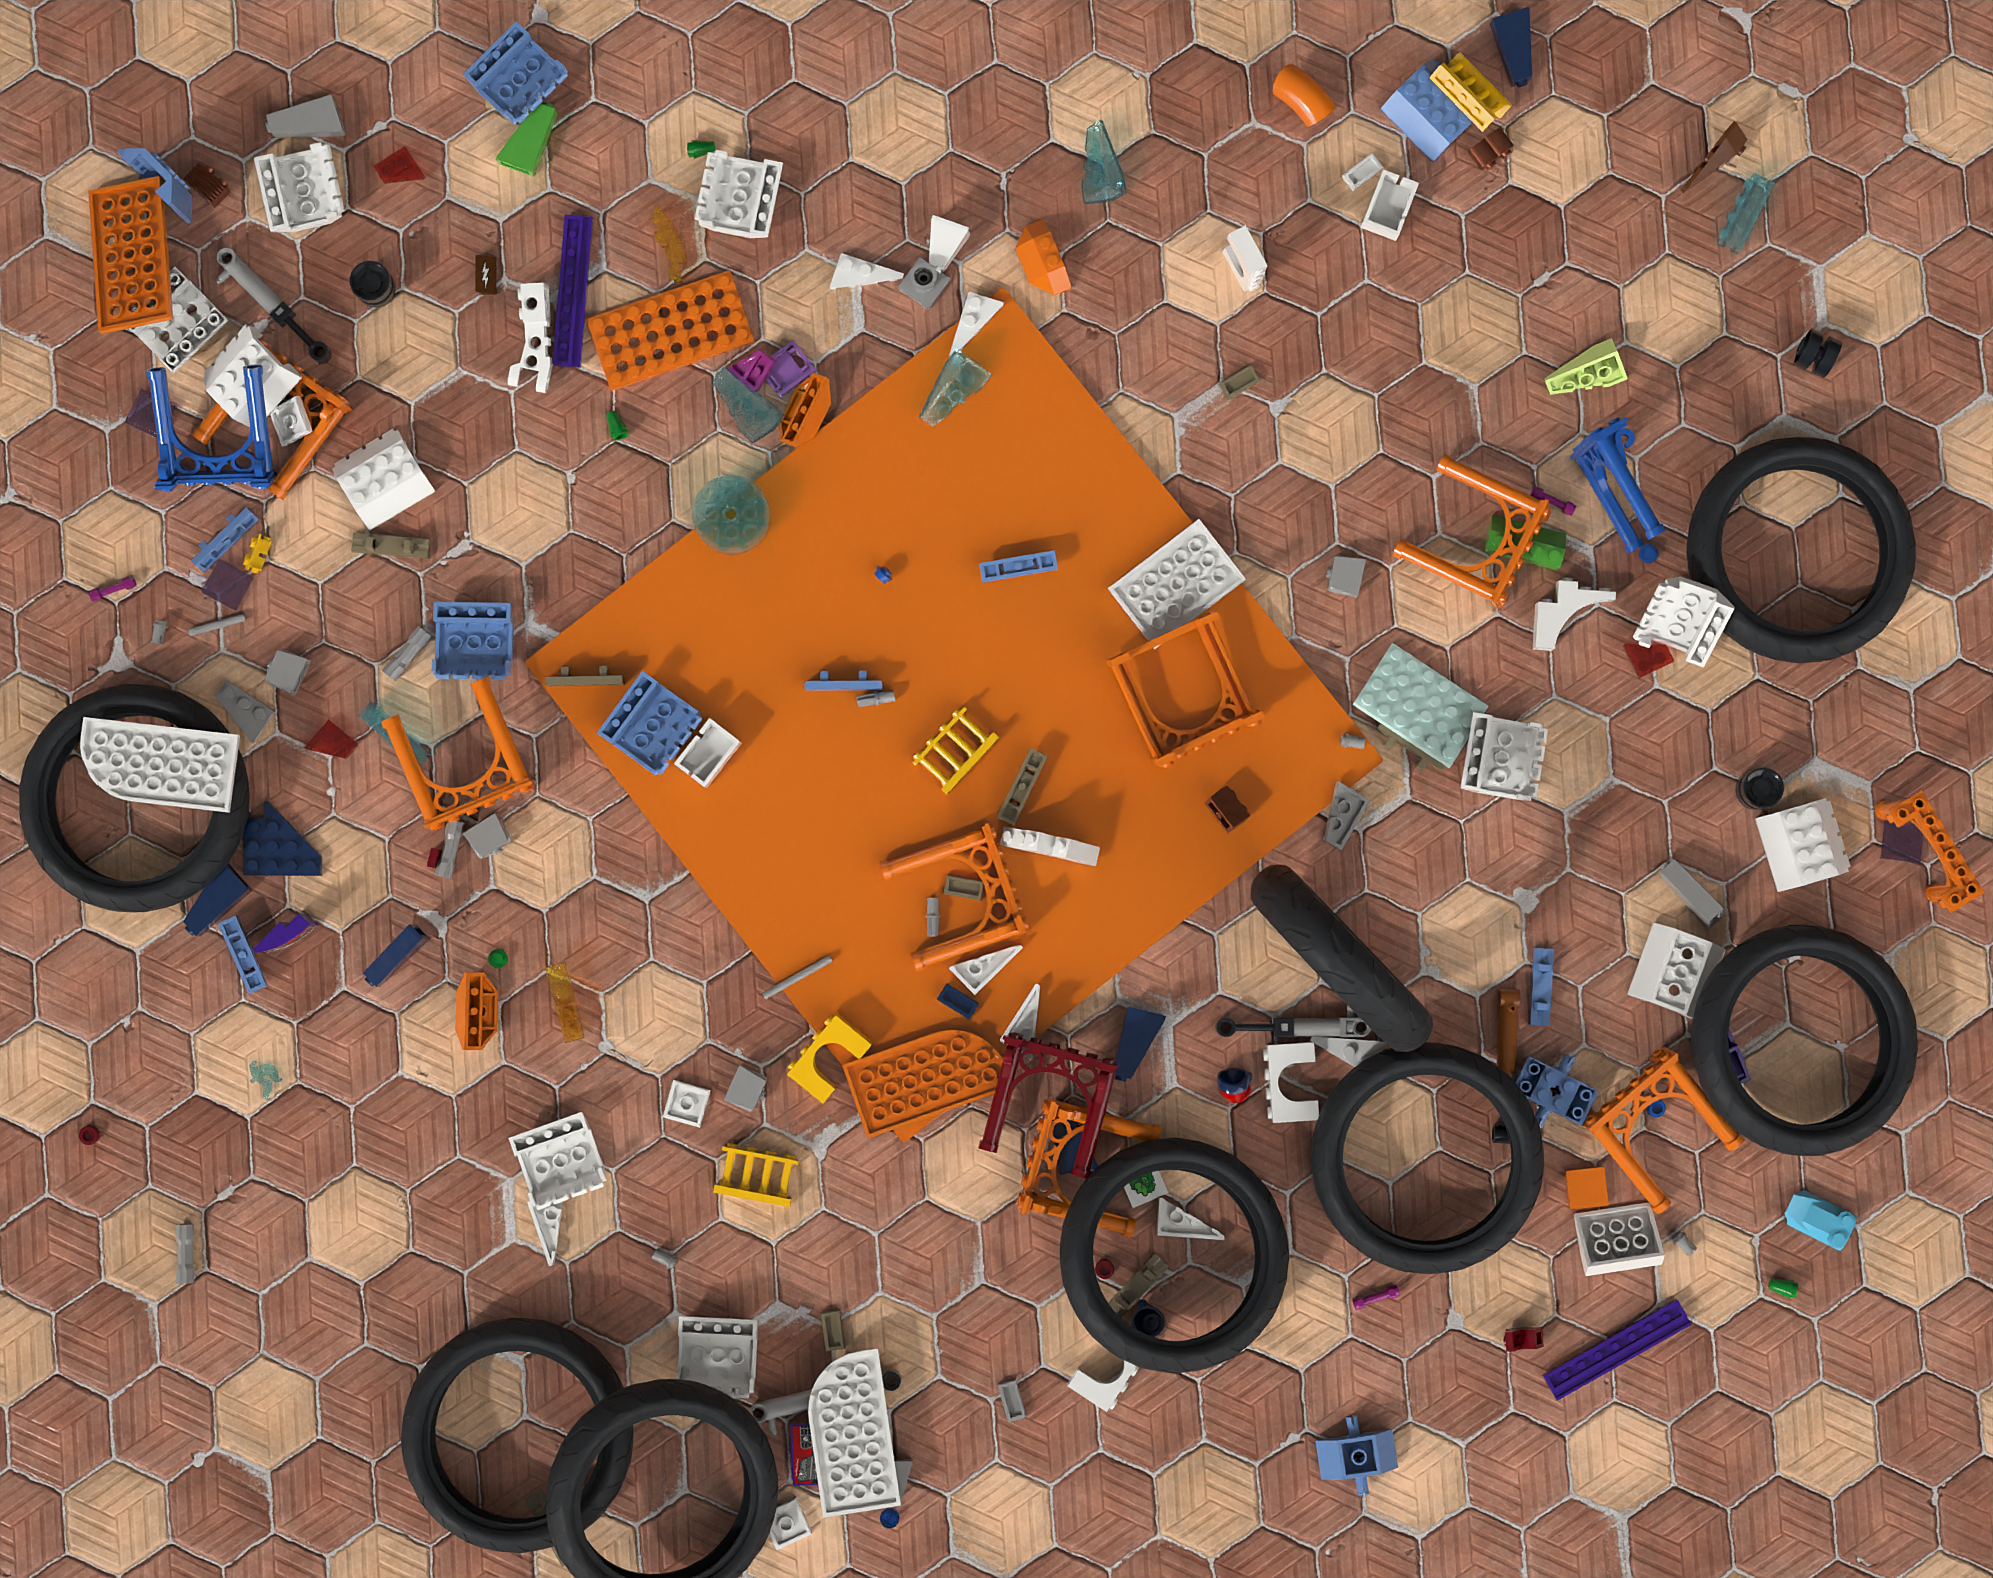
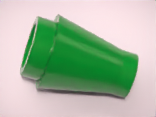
(699, 148)
(617, 428)
(1784, 1287)

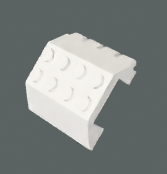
(300, 189)
(738, 195)
(226, 378)
(382, 479)
(1685, 618)
(1503, 757)
(1803, 844)
(559, 1160)
(718, 1353)

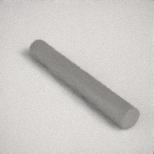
(217, 624)

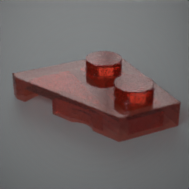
(399, 168)
(1648, 659)
(332, 741)

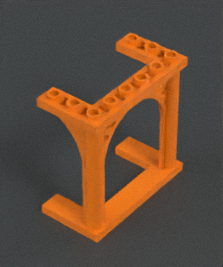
(1244, 711)

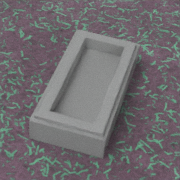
(1012, 1400)

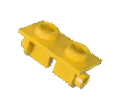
(253, 559)

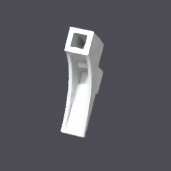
(1551, 616)
(1050, 845)

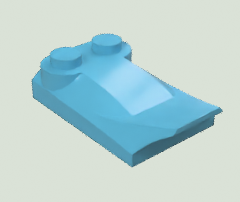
(1820, 1219)

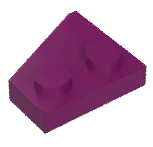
(754, 369)

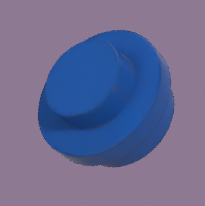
(1648, 553)
(883, 574)
(1656, 1109)

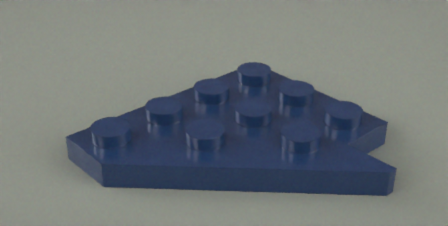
(277, 848)

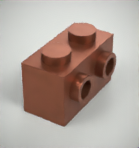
(1227, 809)

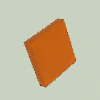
(1586, 1188)

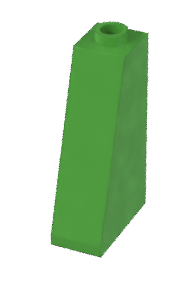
(529, 140)

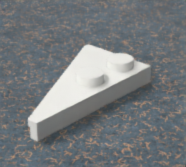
(854, 271)
(981, 970)
(1350, 1050)
(1177, 1223)
(547, 1226)

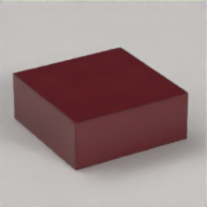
(433, 858)

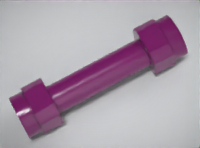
(1568, 508)
(96, 593)
(1392, 1292)

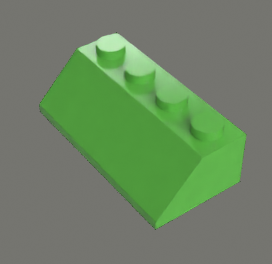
(1545, 552)

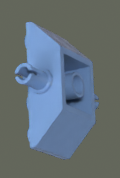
(1572, 1096)
(1338, 1460)

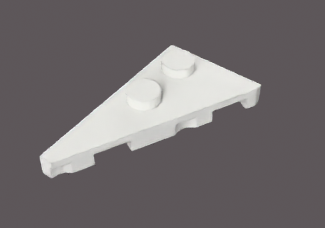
(976, 313)
(1026, 1018)

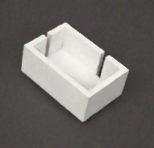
(1389, 205)
(708, 754)

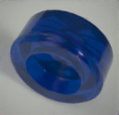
(889, 1517)

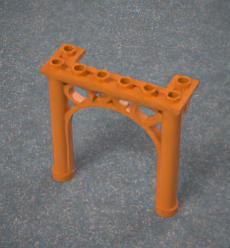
(311, 443)
(1459, 574)
(419, 781)
(947, 850)
(1961, 882)
(1663, 1060)
(1063, 1111)

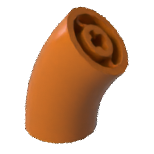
(1303, 94)

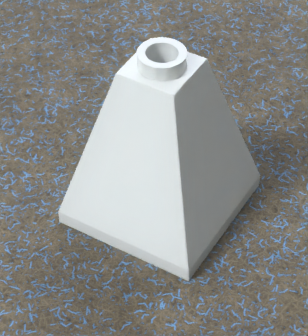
(945, 242)

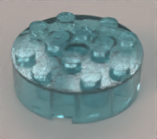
(735, 534)

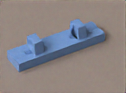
(225, 539)
(1018, 566)
(826, 685)
(242, 954)
(1541, 987)

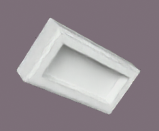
(1362, 172)

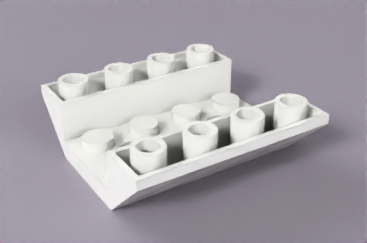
(186, 331)
(1664, 966)

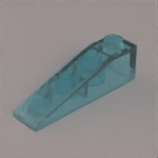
(1103, 175)
(955, 382)
(751, 410)

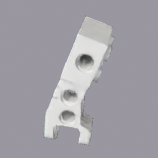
(535, 324)

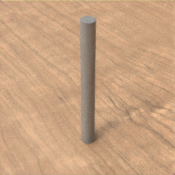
(796, 977)

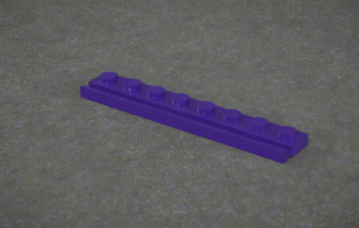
(572, 291)
(1616, 1349)

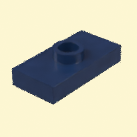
(958, 1001)

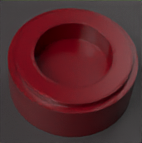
(89, 1135)
(1104, 1269)

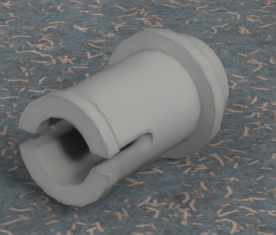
(159, 632)
(1352, 741)
(1684, 1243)
(664, 1258)

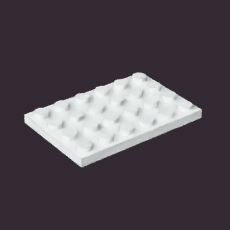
(1177, 582)

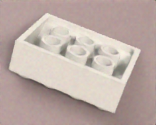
(1618, 1239)

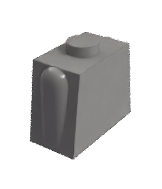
(1345, 575)
(287, 671)
(488, 836)
(746, 1088)

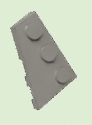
(245, 710)
(1344, 814)

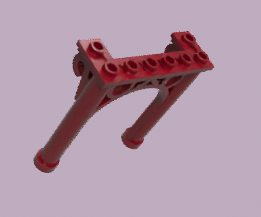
(1095, 1108)

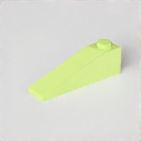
(1592, 368)

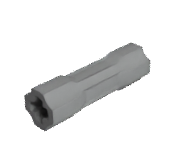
(397, 665)
(446, 863)
(185, 1266)

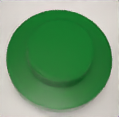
(498, 958)

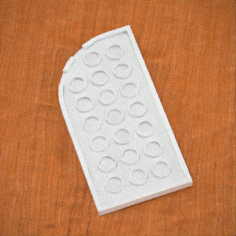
(161, 763)
(852, 1436)

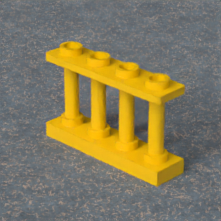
(1470, 91)
(961, 768)
(743, 1190)

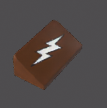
(485, 275)

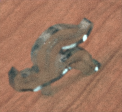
(266, 1069)

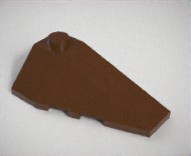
(1725, 149)

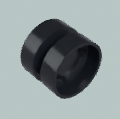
(372, 284)
(1812, 350)
(1759, 788)

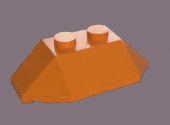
(1042, 259)
(805, 410)
(476, 1011)

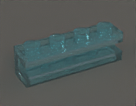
(1746, 212)
(374, 715)

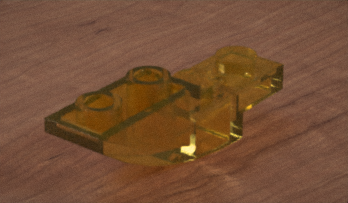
(668, 237)
(565, 1002)

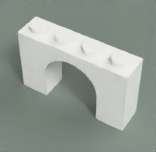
(1245, 259)
(1277, 1058)
(1102, 1392)

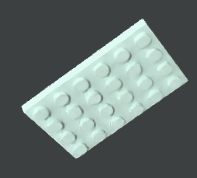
(1419, 705)

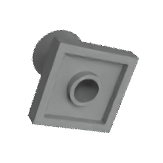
(923, 292)

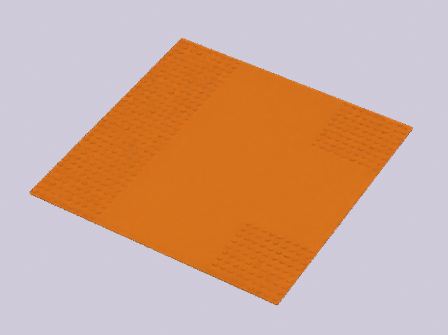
(831, 787)

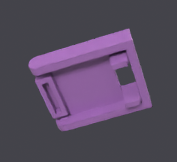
(786, 372)

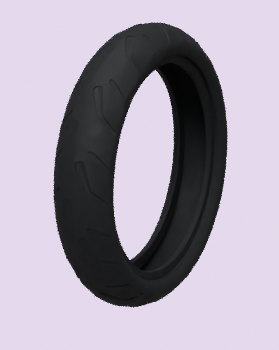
(1877, 495)
(41, 822)
(1341, 958)
(1896, 1044)
(1268, 1237)
(1432, 1255)
(644, 1402)
(420, 1420)

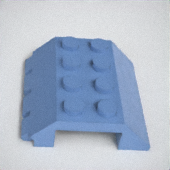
(515, 74)
(1426, 112)
(173, 191)
(473, 640)
(650, 724)

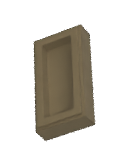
(1239, 382)
(963, 887)
(832, 1330)

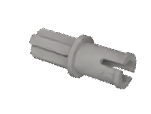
(875, 698)
(932, 916)

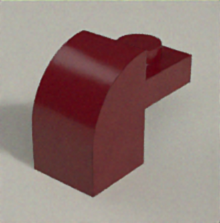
(1523, 1338)

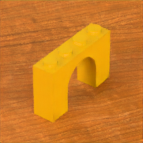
(805, 1069)

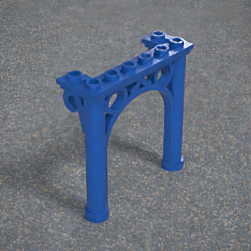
(1606, 449)
(258, 475)

